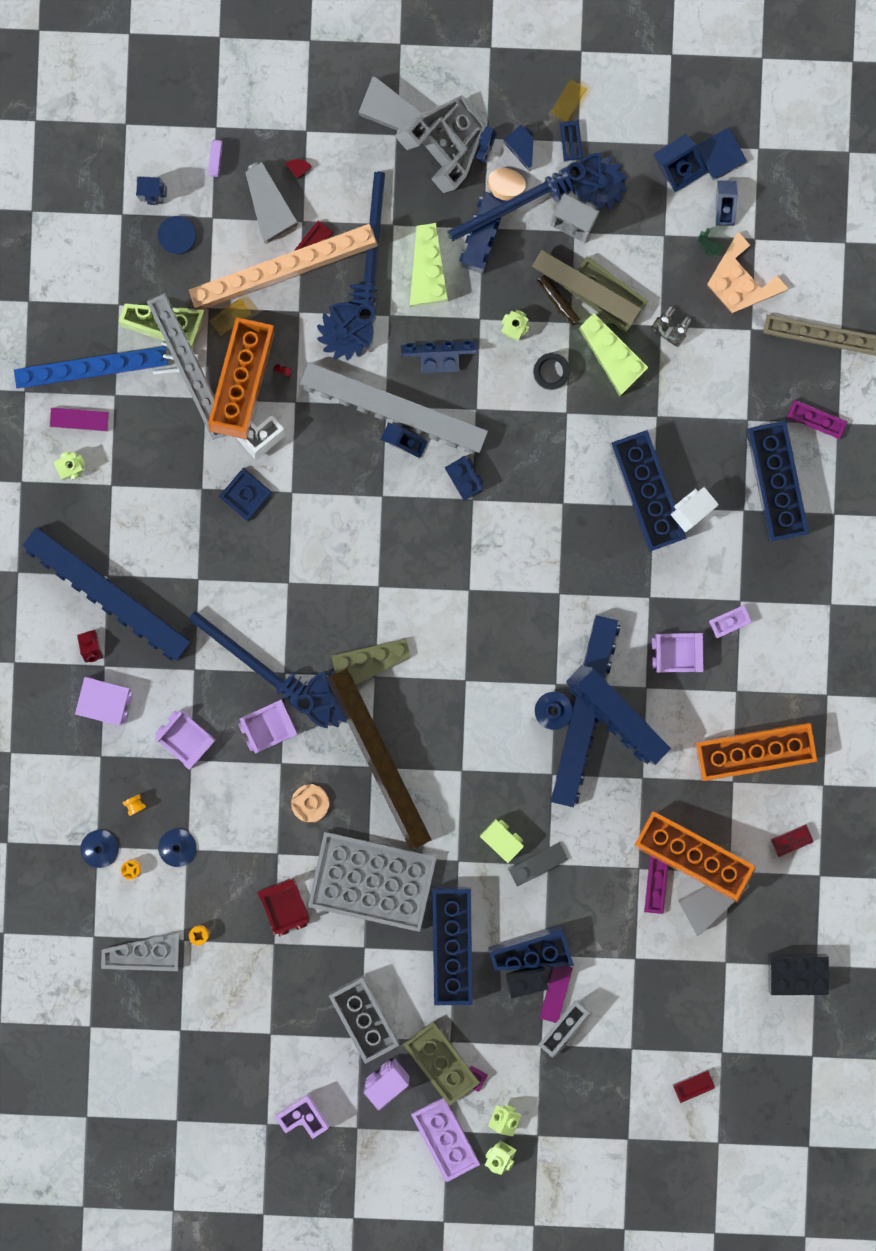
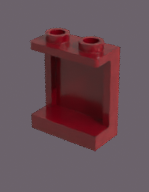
(284, 906)

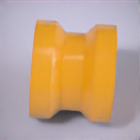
(134, 805)
(128, 871)
(201, 932)

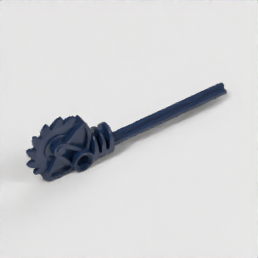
(596, 184)
(345, 329)
(323, 703)

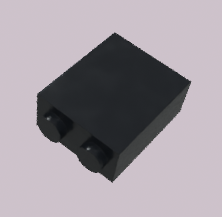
(527, 982)

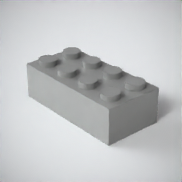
(574, 217)
(364, 1019)

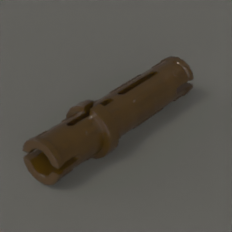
(557, 299)

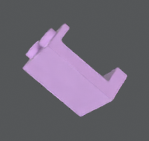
(678, 652)
(104, 701)
(267, 726)
(184, 738)

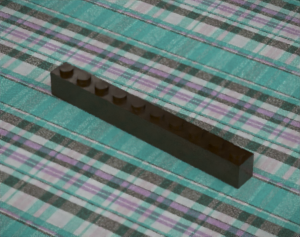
(378, 758)

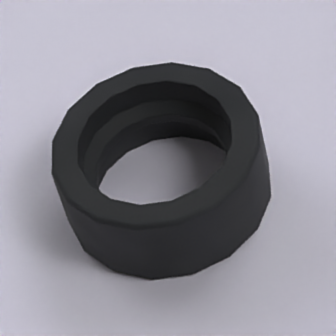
(556, 357)

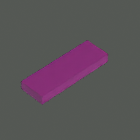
(79, 419)
(816, 419)
(656, 886)
(556, 994)

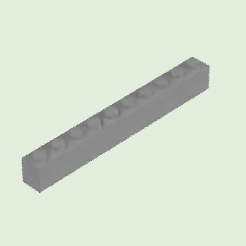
(394, 408)

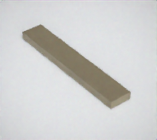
(586, 287)
(820, 334)

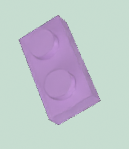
(730, 621)

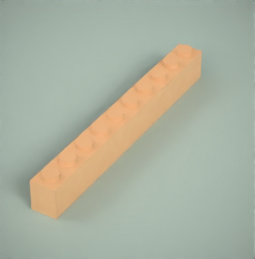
(283, 267)

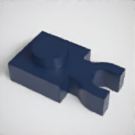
(486, 141)

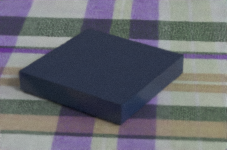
(721, 153)
(245, 494)

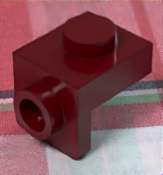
(89, 646)

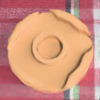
(506, 183)
(310, 803)

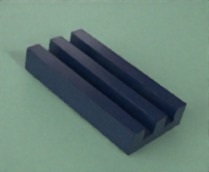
(563, 140)

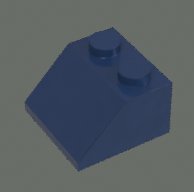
(680, 162)

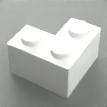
(262, 437)
(693, 508)

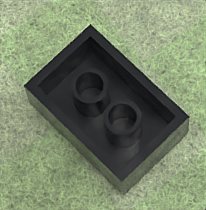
(798, 974)

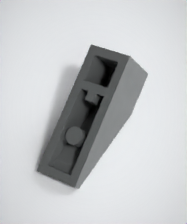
(537, 864)

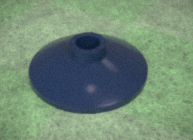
(544, 708)
(184, 841)
(109, 848)

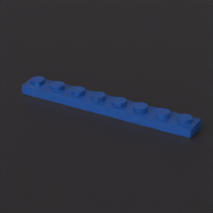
(90, 367)

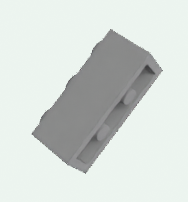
(565, 1028)

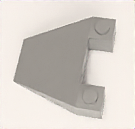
(450, 136)

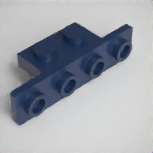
(439, 356)

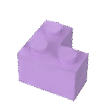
(305, 1112)

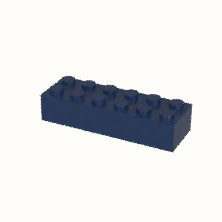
(777, 481)
(647, 490)
(617, 715)
(452, 945)

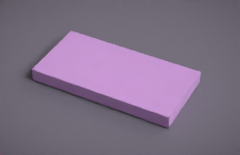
(445, 1139)

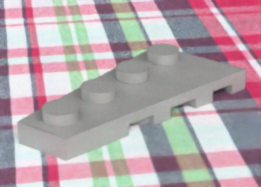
(149, 954)

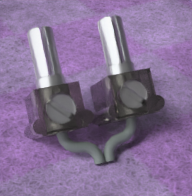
(677, 334)

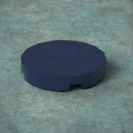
(176, 235)

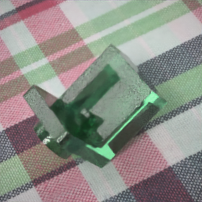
(711, 248)

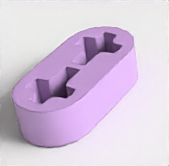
(215, 158)

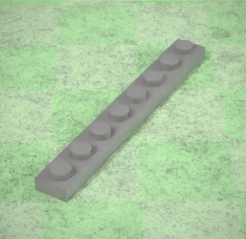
(183, 356)

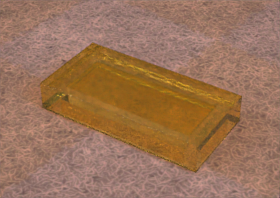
(568, 100)
(226, 319)

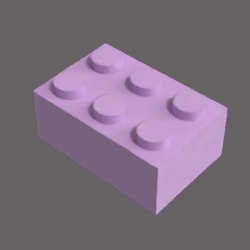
(386, 1084)

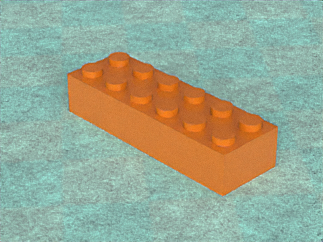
(241, 378)
(755, 751)
(695, 856)

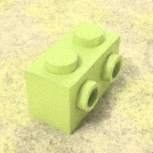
(502, 840)

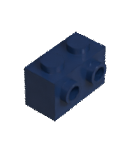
(151, 190)

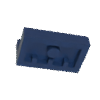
(464, 477)

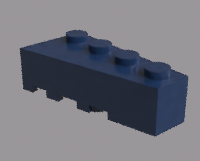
(481, 240)
(532, 951)

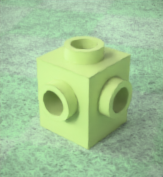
(511, 331)
(63, 469)
(505, 1120)
(500, 1158)

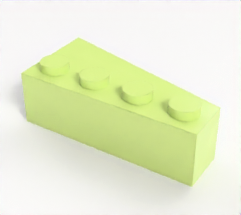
(427, 275)
(141, 320)
(613, 355)

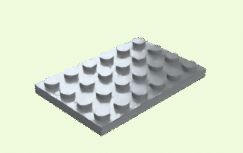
(372, 881)

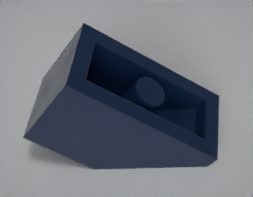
(521, 145)
(726, 203)
(404, 440)

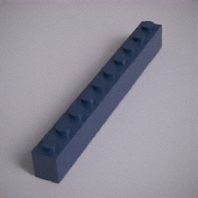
(107, 594)
(583, 720)

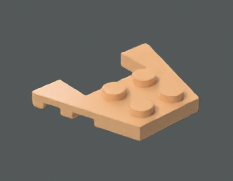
(735, 285)

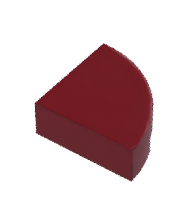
(298, 167)
(283, 370)

